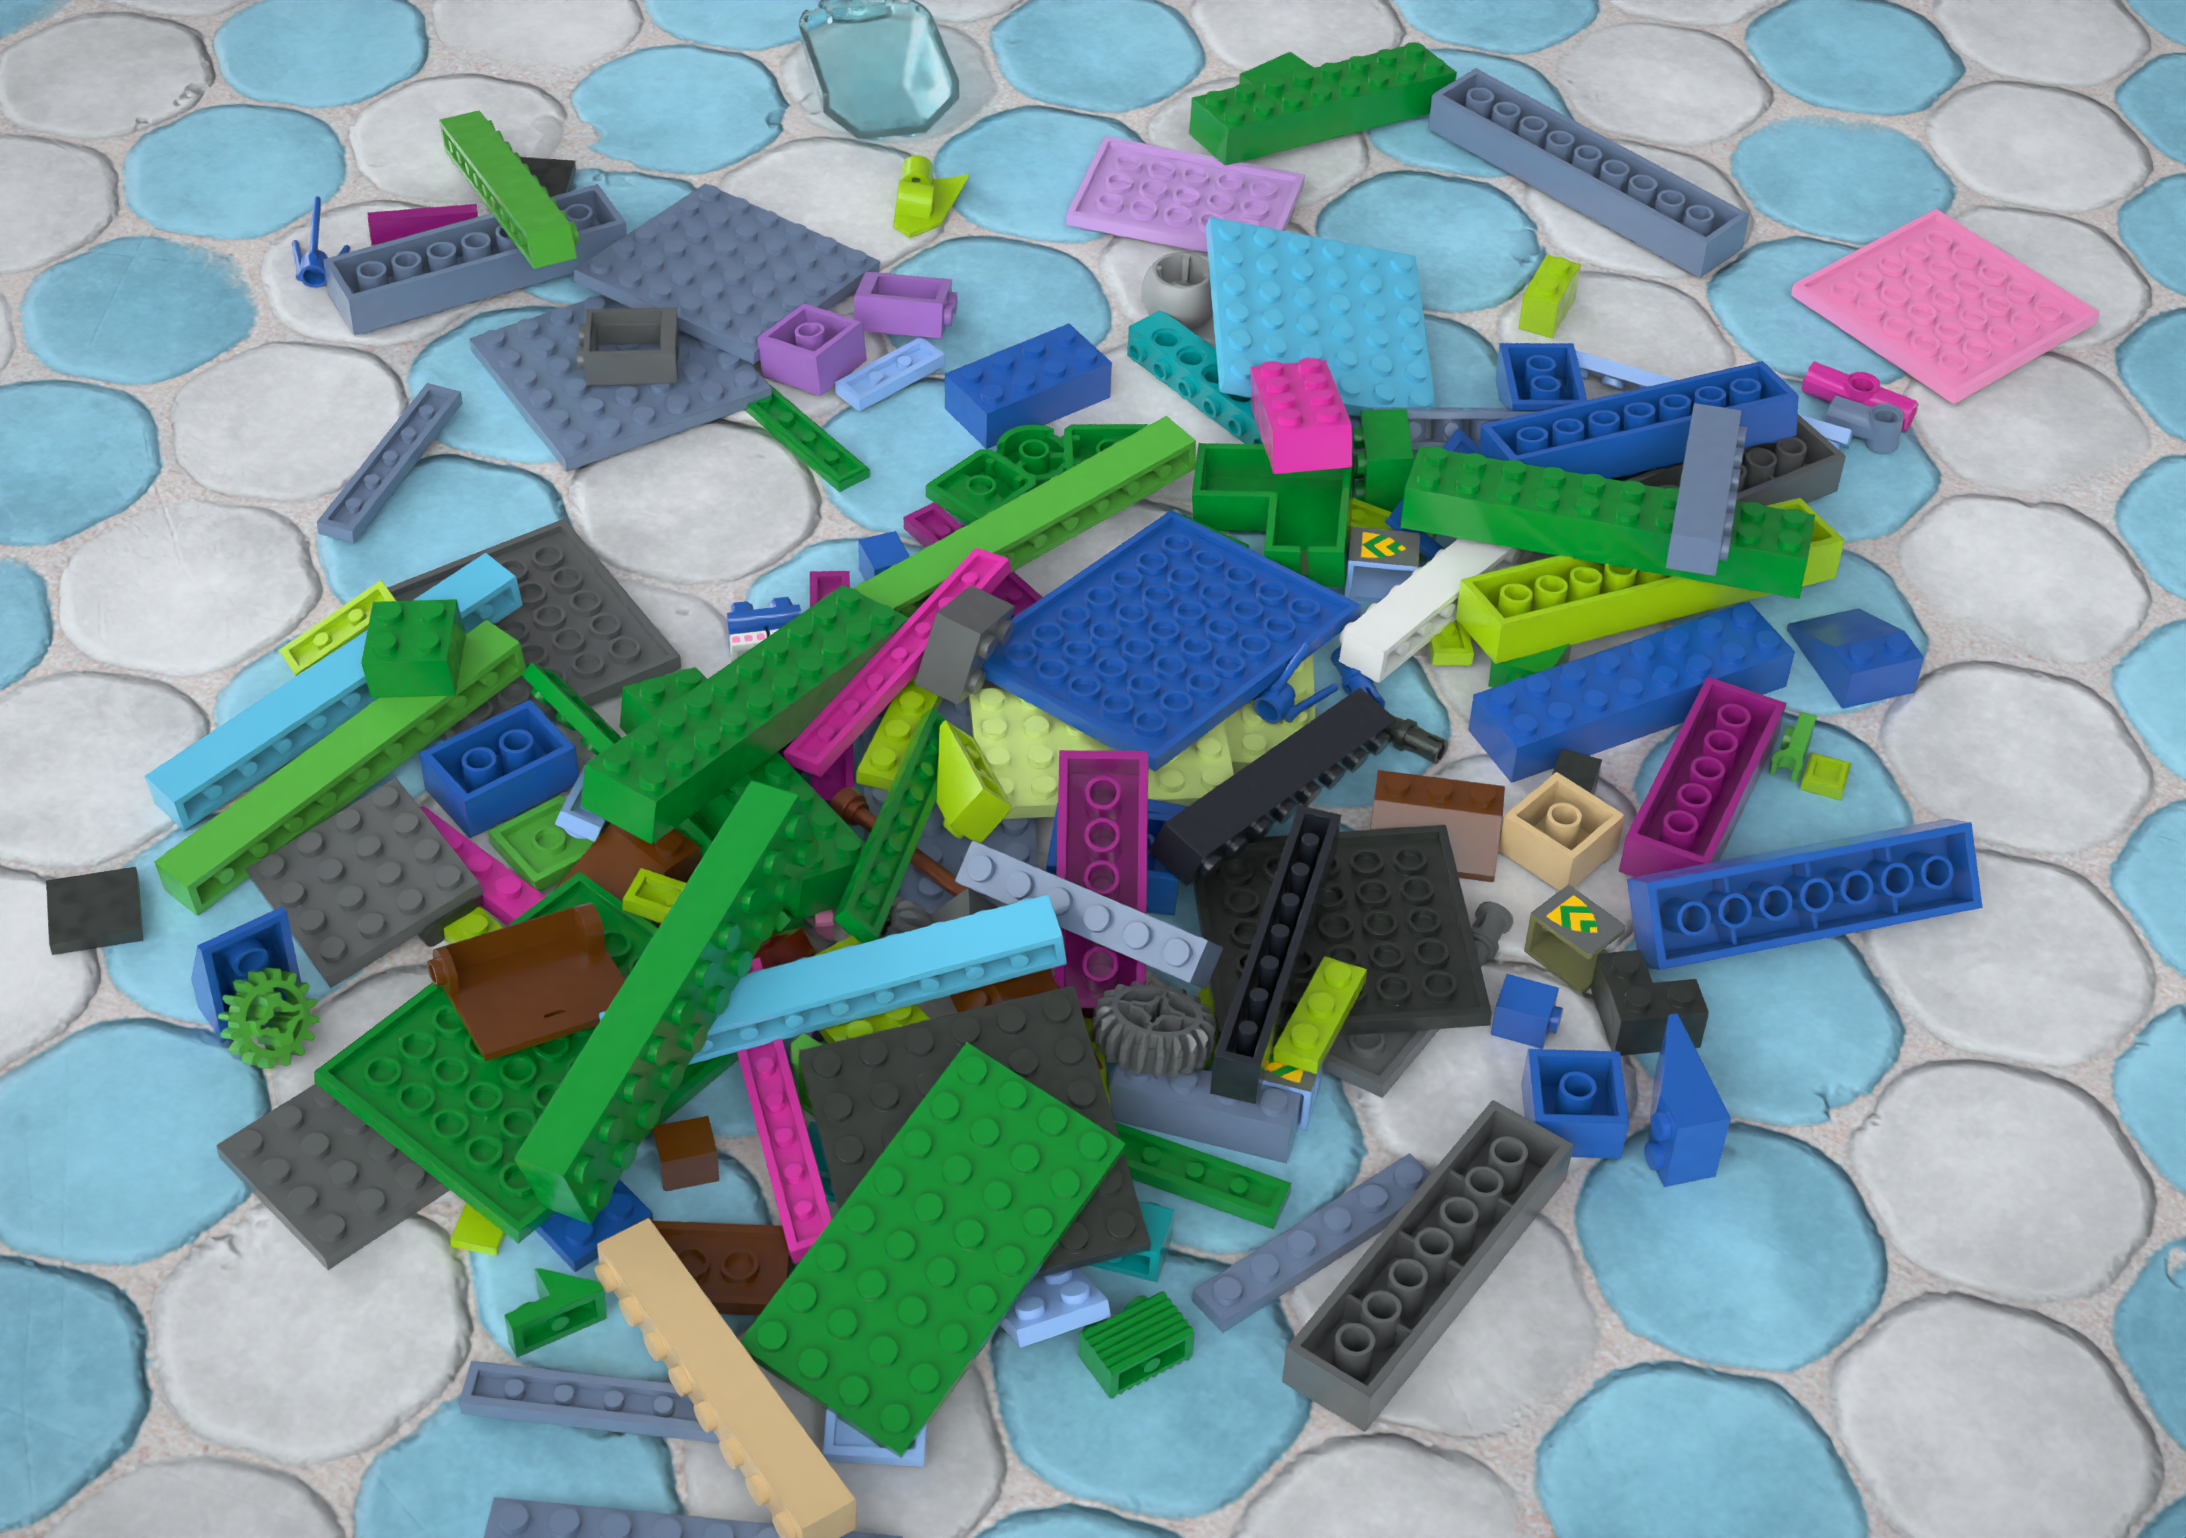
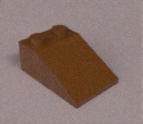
(620, 855)

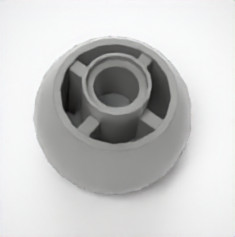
(1179, 287)

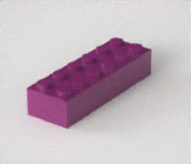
(1703, 780)
(1105, 851)

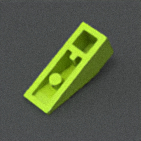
(967, 787)

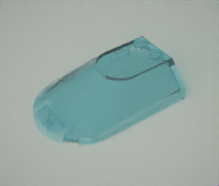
(878, 66)

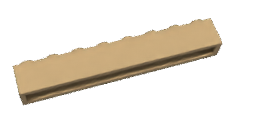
(725, 1386)

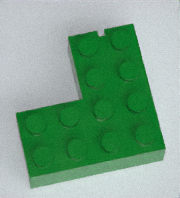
(1300, 511)

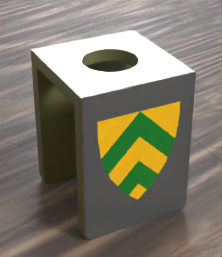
(1571, 936)

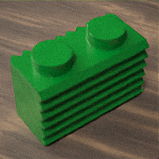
(1136, 1343)

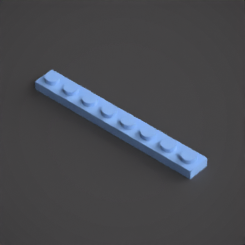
(1617, 375)

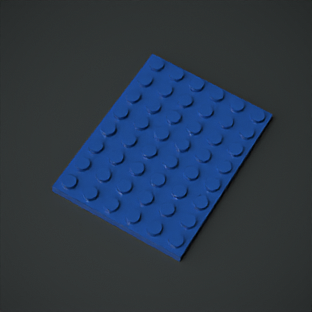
(1164, 638)

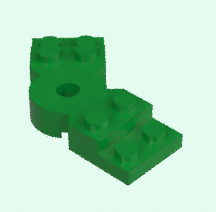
(1022, 462)

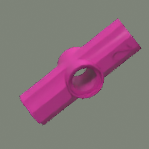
(1860, 387)

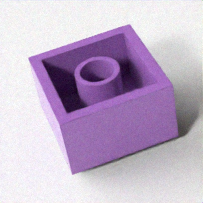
(812, 349)

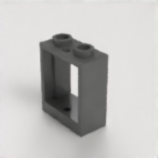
(629, 327)

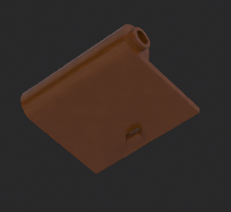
(529, 980)

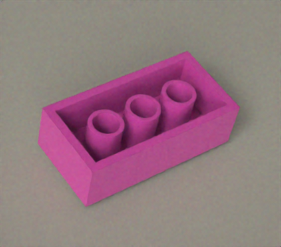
(1300, 416)

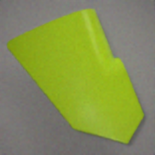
(924, 200)

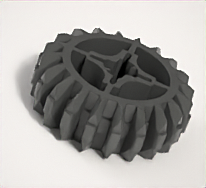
(1153, 1029)

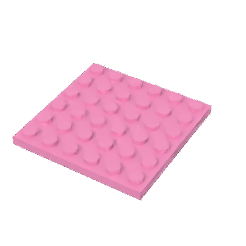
(1945, 305)

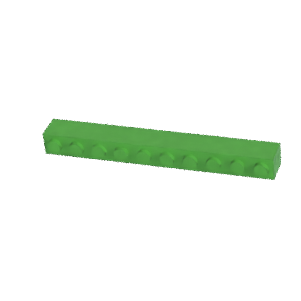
(509, 190)
(1045, 514)
(332, 774)

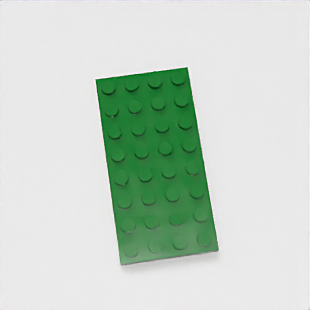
(932, 1250)

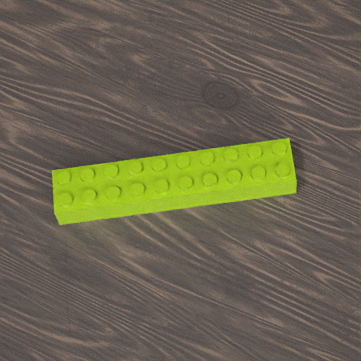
(1578, 600)

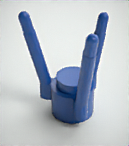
(311, 266)
(1278, 699)

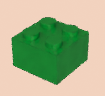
(1382, 457)
(413, 648)

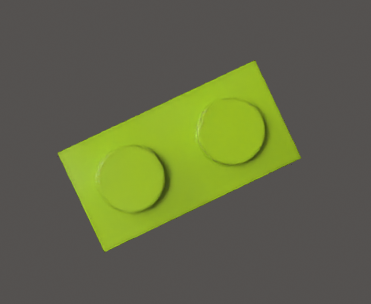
(1549, 296)

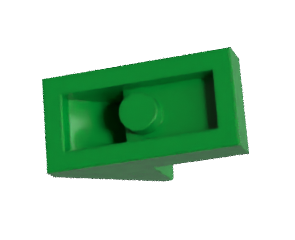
(563, 1308)

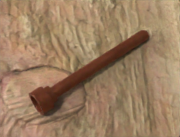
(853, 810)

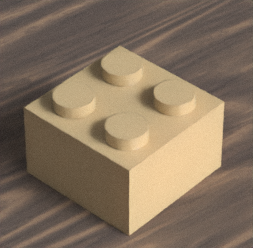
(1561, 832)

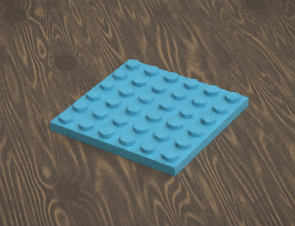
(1323, 300)

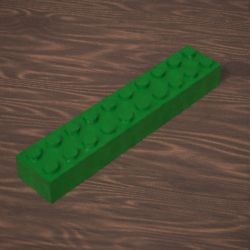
(1595, 519)
(736, 717)
(668, 1004)

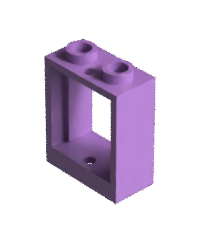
(905, 304)

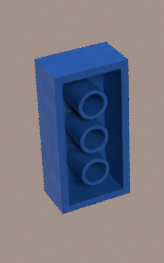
(1028, 384)

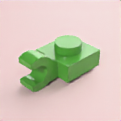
(1794, 746)

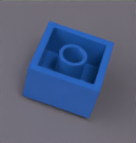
(1578, 1099)

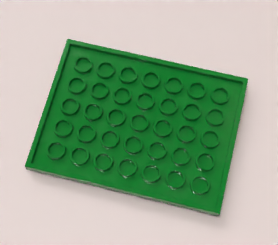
(468, 1117)

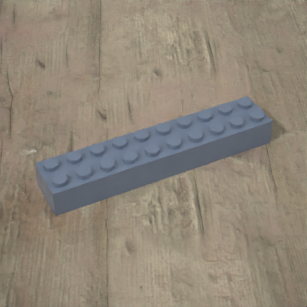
(1589, 172)

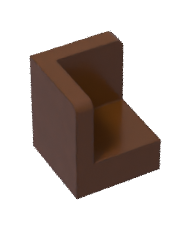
(686, 1153)

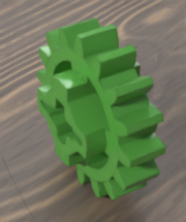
(256, 1006)

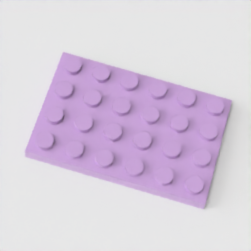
(1173, 193)

